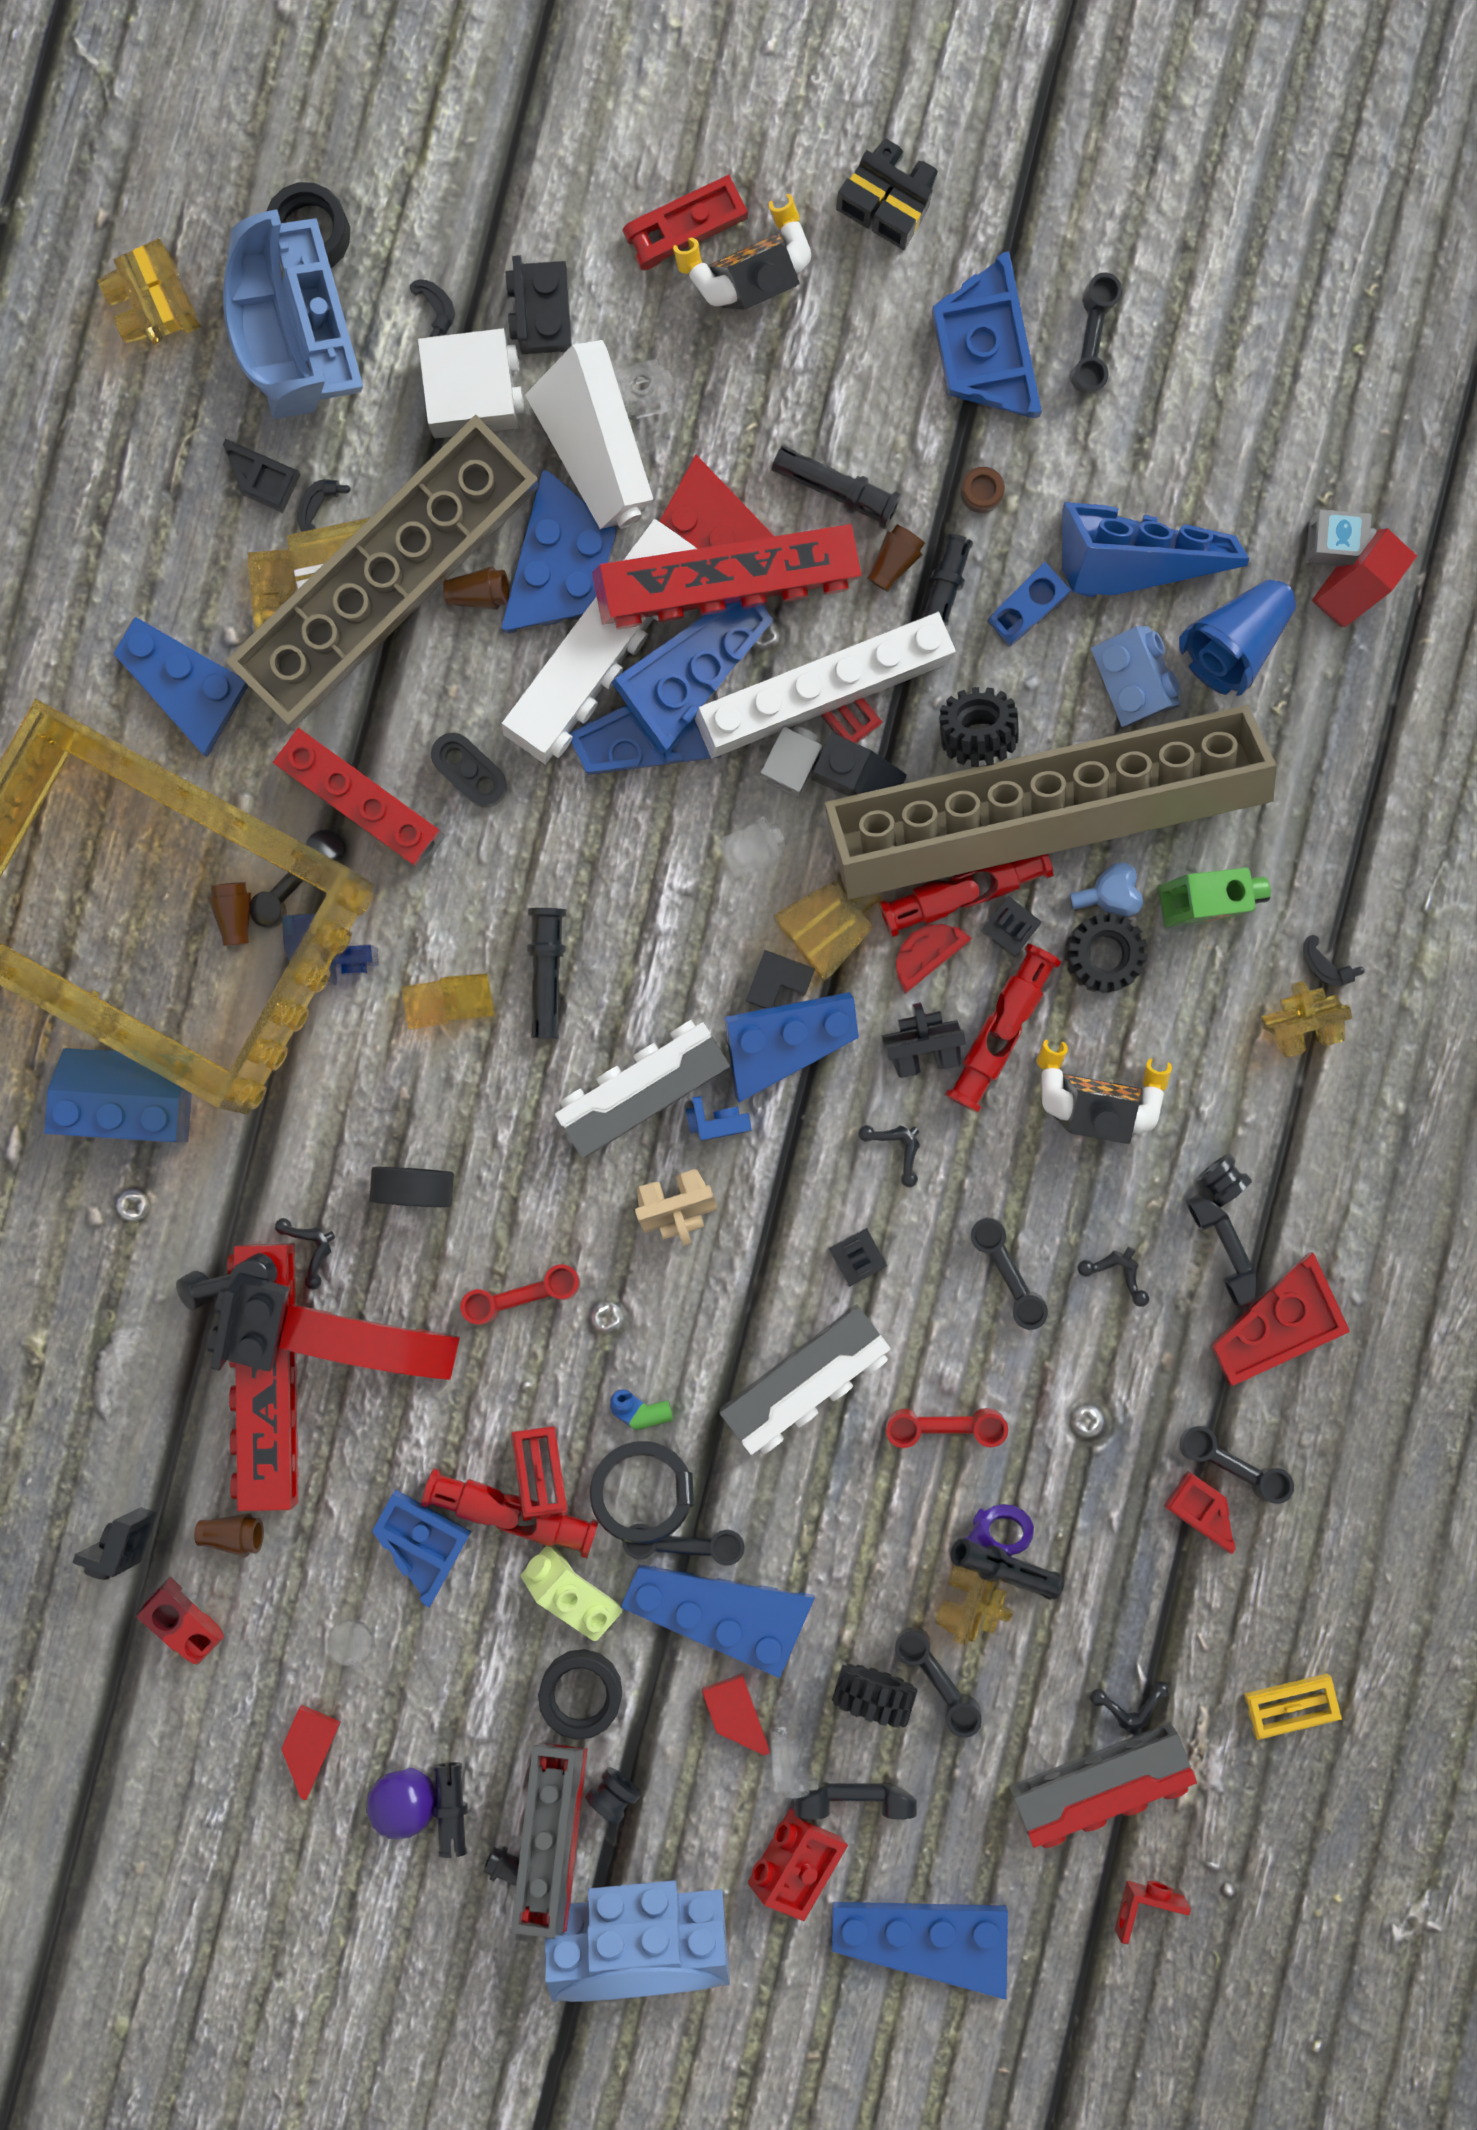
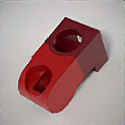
(180, 1622)

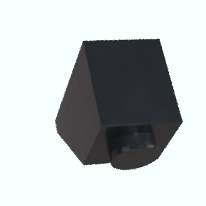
(854, 768)

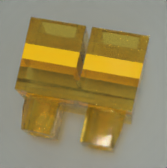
(155, 292)

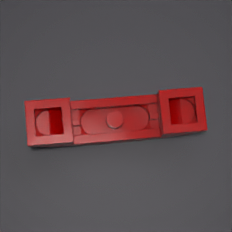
(368, 1343)

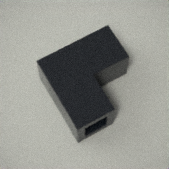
(776, 972)

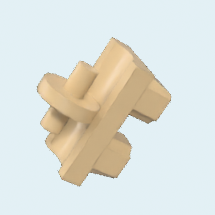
(678, 1213)

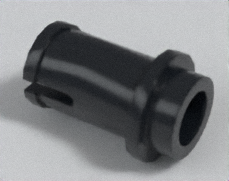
(502, 1865)

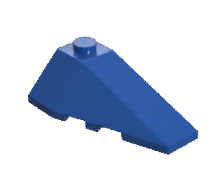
(1126, 555)

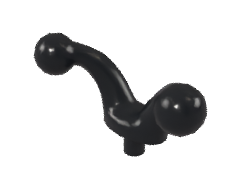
(907, 1137)
(284, 1227)
(1087, 1268)
(1136, 1719)

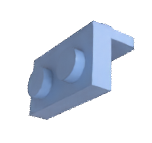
(1137, 675)

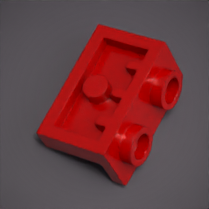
(796, 1866)

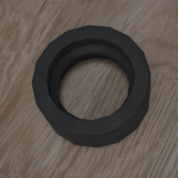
(313, 194)
(411, 1187)
(569, 1726)

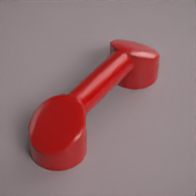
(483, 1307)
(986, 1424)

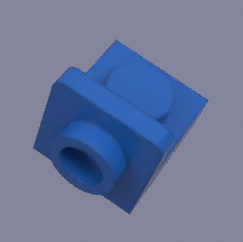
(725, 1122)

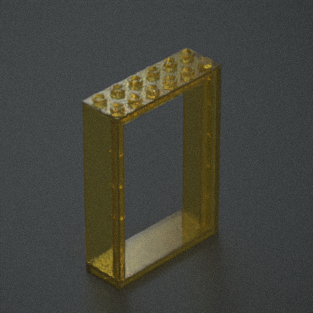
(25, 779)

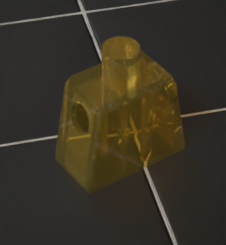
(827, 926)

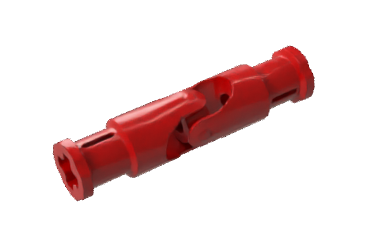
(941, 898)
(1014, 1006)
(489, 1506)

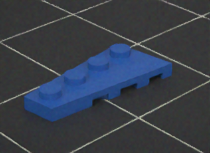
(687, 669)
(929, 1940)

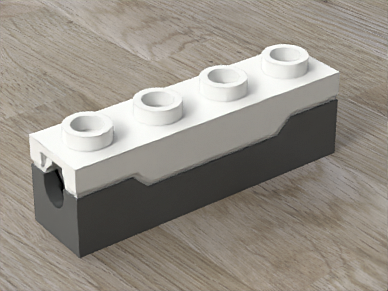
(642, 1089)
(804, 1380)

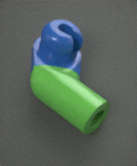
(638, 1414)

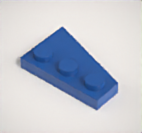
(182, 681)

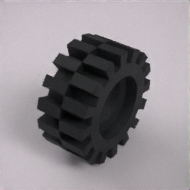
(979, 743)
(1132, 953)
(874, 1695)

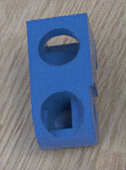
(1029, 604)

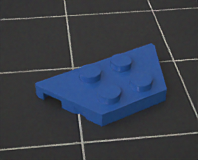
(986, 342)
(556, 559)

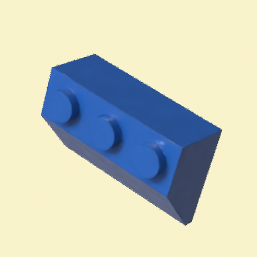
(114, 1098)

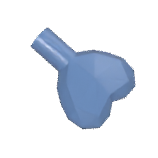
(1112, 892)

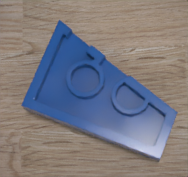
(622, 744)
(786, 1038)

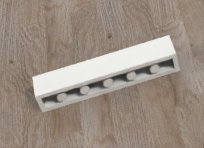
(581, 667)
(824, 685)

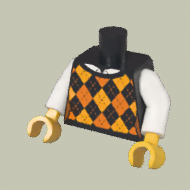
(754, 271)
(1098, 1106)

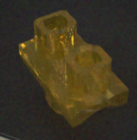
(1304, 1013)
(966, 1619)

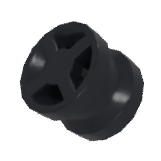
(1224, 1180)
(613, 1795)

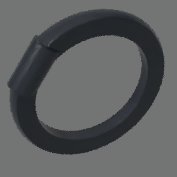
(684, 1492)

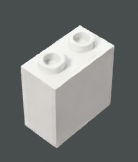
(470, 377)

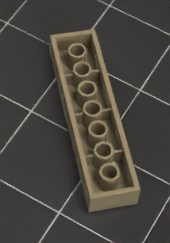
(384, 572)

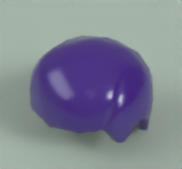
(401, 1803)

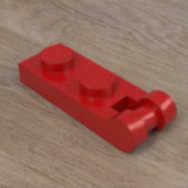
(690, 216)

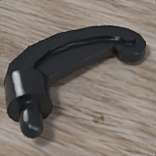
(439, 301)
(313, 499)
(1324, 968)

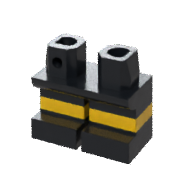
(887, 195)

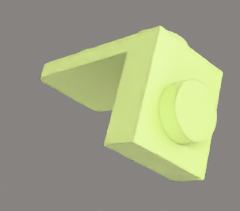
(569, 1595)

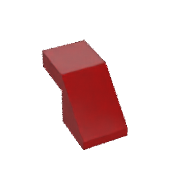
(1359, 586)

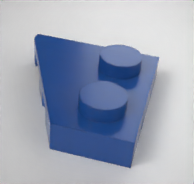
(420, 1542)

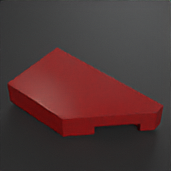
(1203, 1510)
(735, 1713)
(308, 1747)

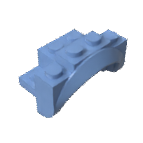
(290, 323)
(639, 1944)

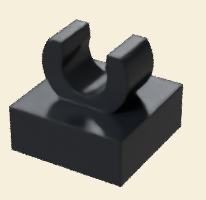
(1011, 926)
(857, 1256)

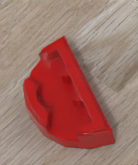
(926, 951)

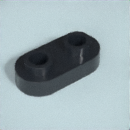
(470, 770)

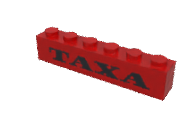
(726, 575)
(266, 1410)

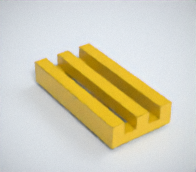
(1291, 1689)

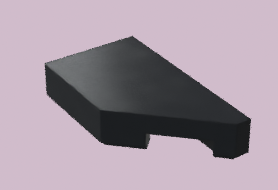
(261, 476)

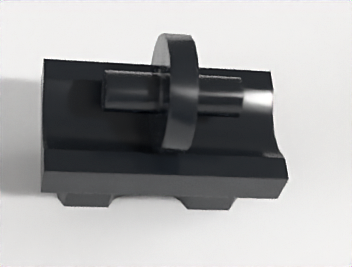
(922, 1035)

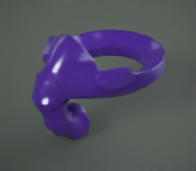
(983, 1519)

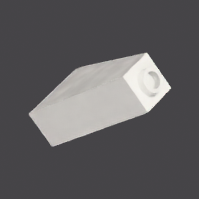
(592, 433)

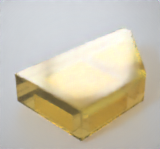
(270, 582)

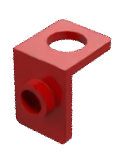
(1152, 1894)

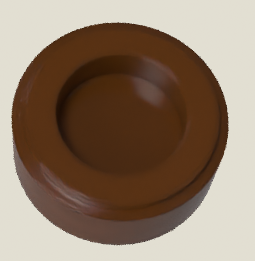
(982, 489)

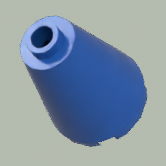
(1238, 637)

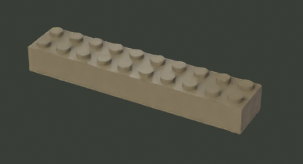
(1050, 801)

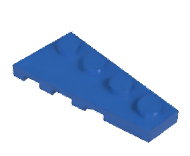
(728, 1616)

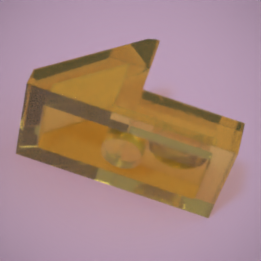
(448, 1001)

